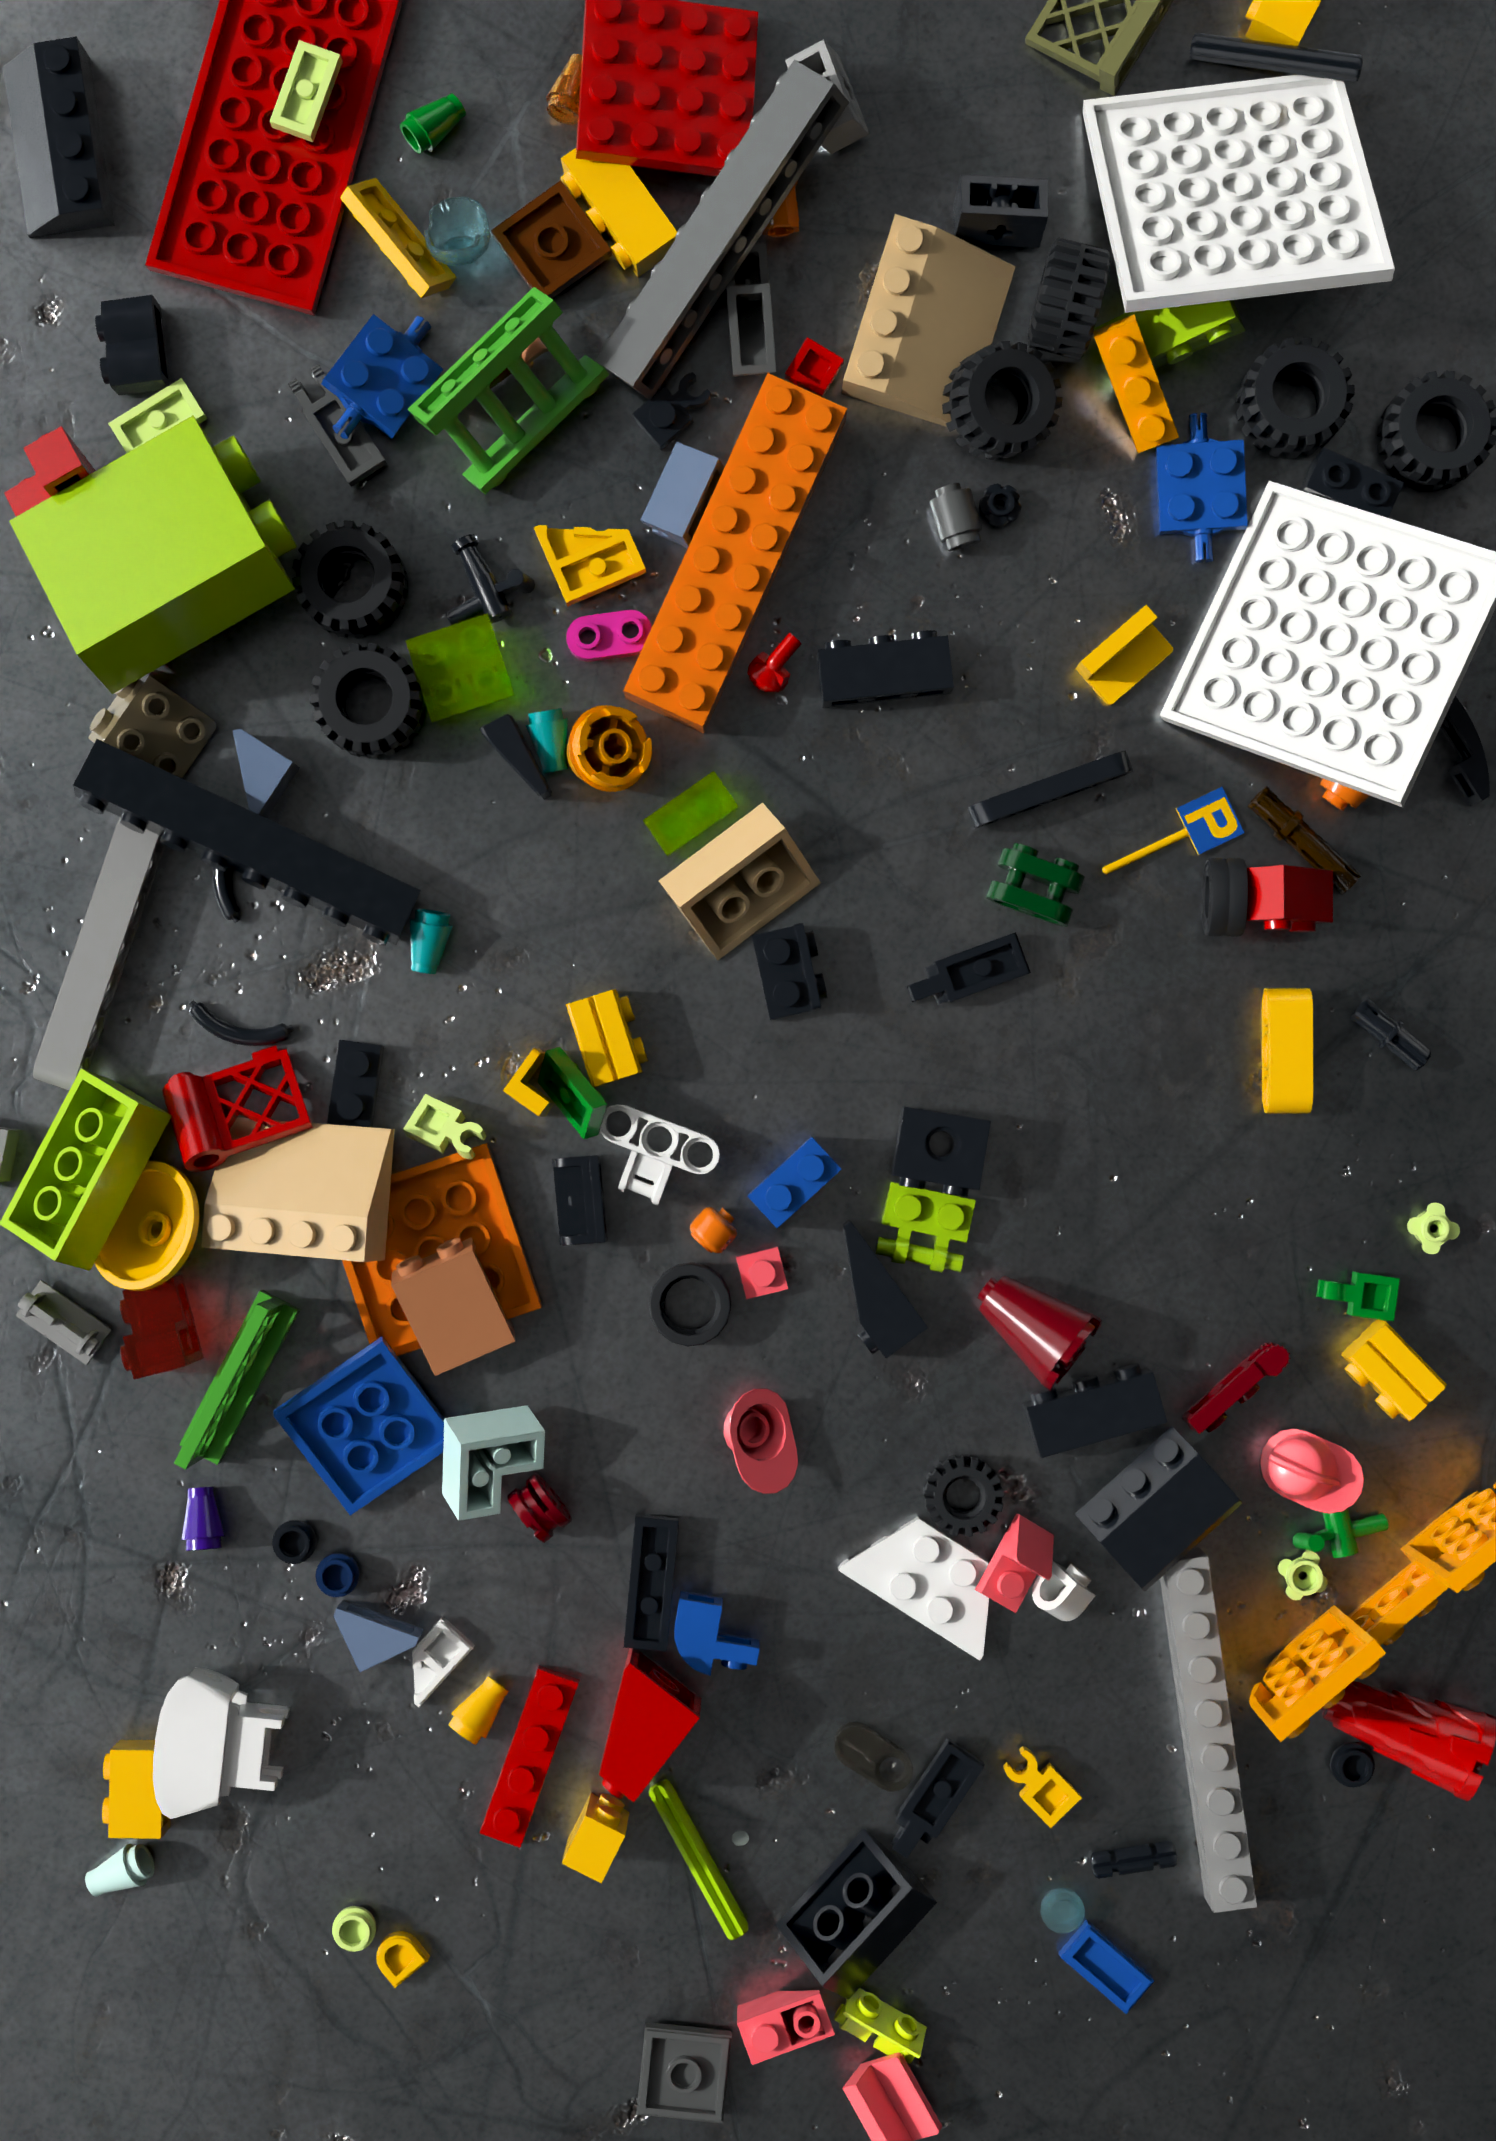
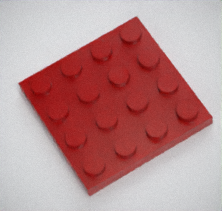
(665, 83)

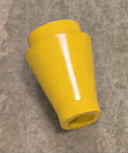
(478, 1711)

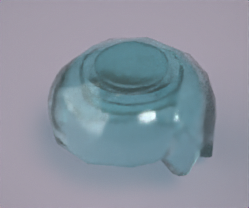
(457, 231)

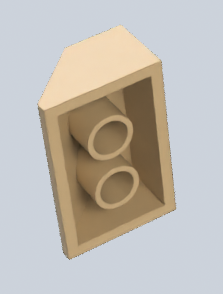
(740, 881)

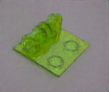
(460, 668)

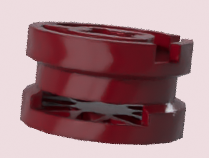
(539, 1507)

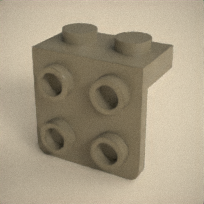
(154, 726)

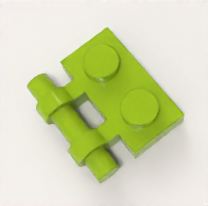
(930, 1214)

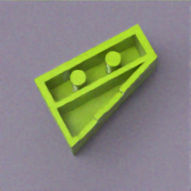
(1182, 330)

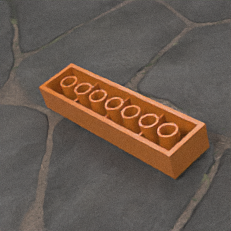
(735, 553)

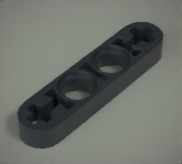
(1050, 789)

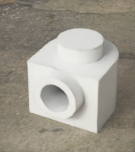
(1064, 1594)

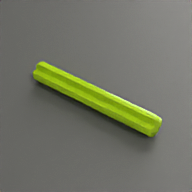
(698, 1859)

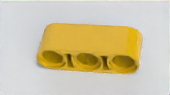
(1287, 1050)

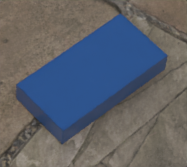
(1106, 1966)

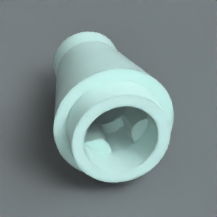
(123, 1870)

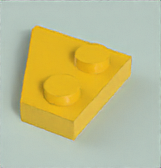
(589, 559)

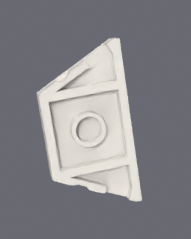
(928, 1580)

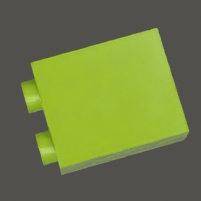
(156, 552)

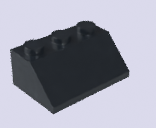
(1158, 1508)
(855, 1915)

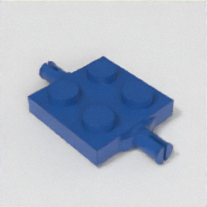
(381, 376)
(1201, 487)

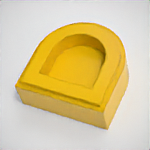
(400, 1956)

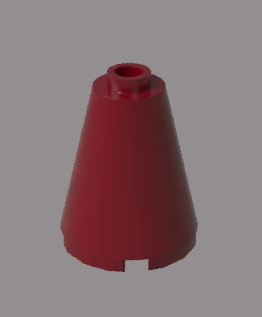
(1037, 1327)

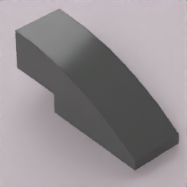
(751, 316)

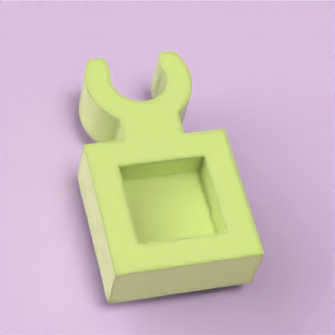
(440, 1124)

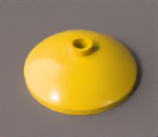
(152, 1230)

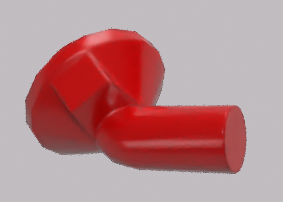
(768, 670)

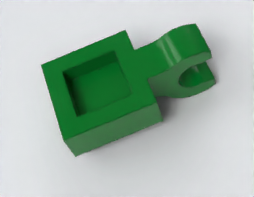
(1366, 1296)

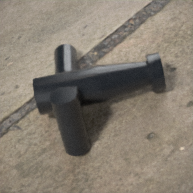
(488, 591)

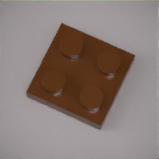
(551, 241)

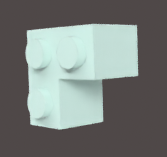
(481, 1451)

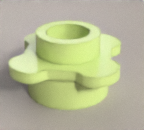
(1420, 1228)
(1311, 1584)

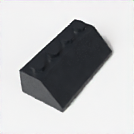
(57, 139)

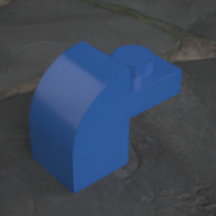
(699, 1639)

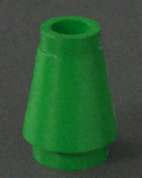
(432, 122)

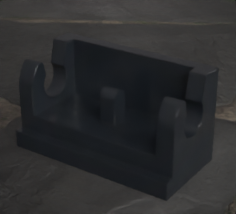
(580, 1200)

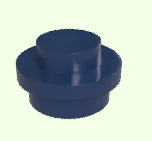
(337, 1575)

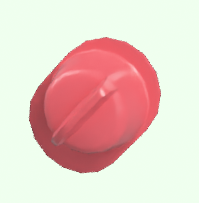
(762, 1441)
(1311, 1471)

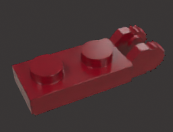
(1238, 1386)

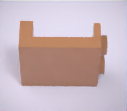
(451, 1305)

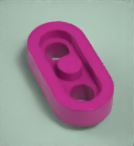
(609, 638)

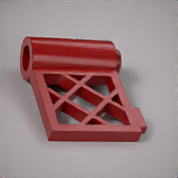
(200, 1118)

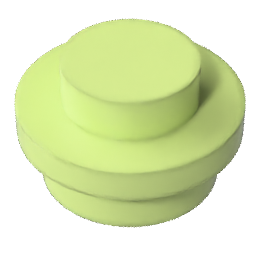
(354, 1928)

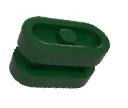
(1023, 863)

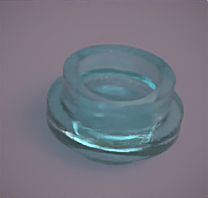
(1062, 1910)

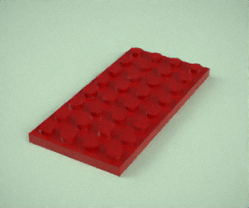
(252, 202)

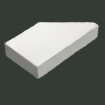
(437, 1657)

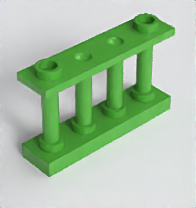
(482, 364)

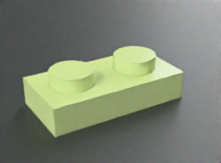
(306, 91)
(156, 415)

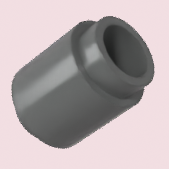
(956, 517)

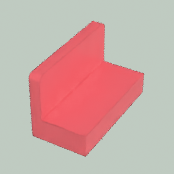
(891, 2101)

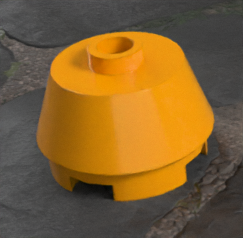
(608, 748)

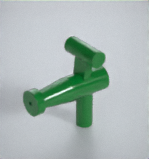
(1340, 1533)

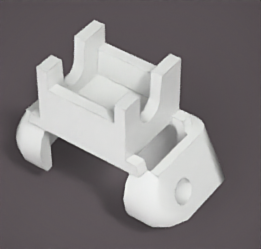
(212, 1743)

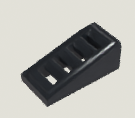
(511, 745)

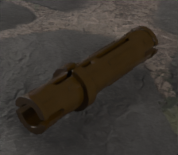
(1297, 833)

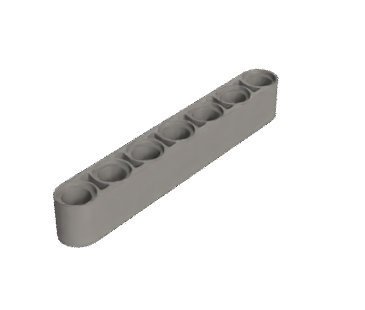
(98, 956)

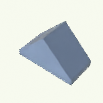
(263, 772)
(372, 1635)

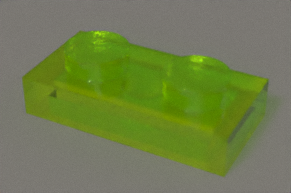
(690, 814)

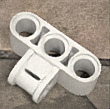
(651, 1163)

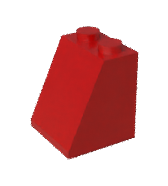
(646, 1725)

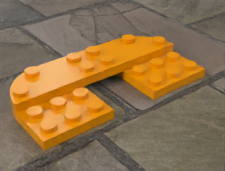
(1342, 1647)

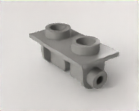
(63, 1322)

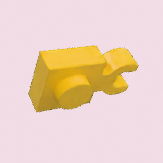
(1045, 1790)

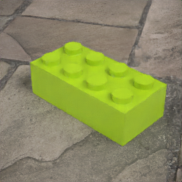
(85, 1170)

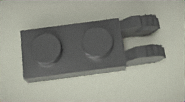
(354, 456)

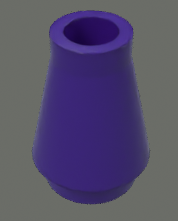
(202, 1520)

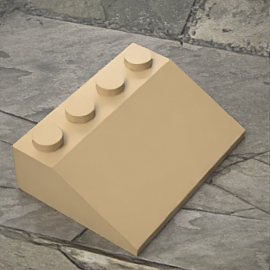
(924, 316)
(304, 1194)

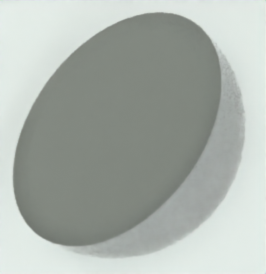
(740, 1838)

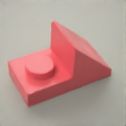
(1016, 1562)

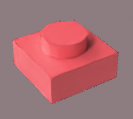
(762, 1272)

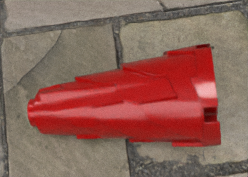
(1431, 1738)

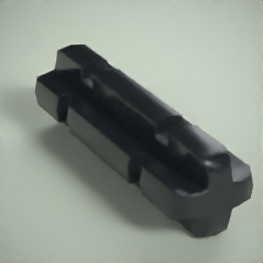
(1133, 1859)

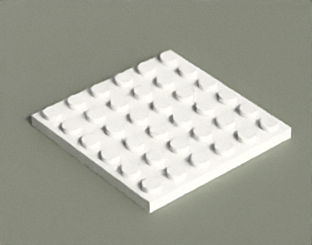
(1235, 192)
(1336, 642)

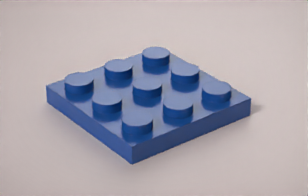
(364, 1425)

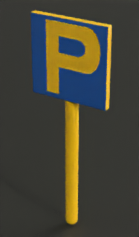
(1206, 821)

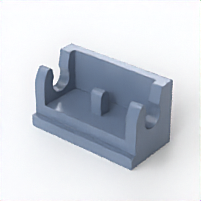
(682, 494)

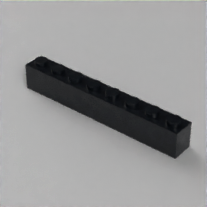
(245, 842)

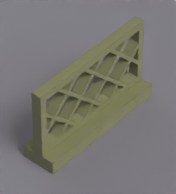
(1122, 52)

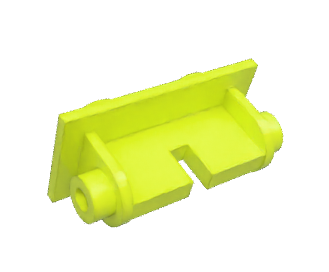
(895, 2030)

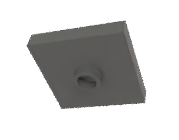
(684, 2072)

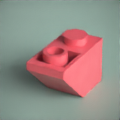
(782, 2023)

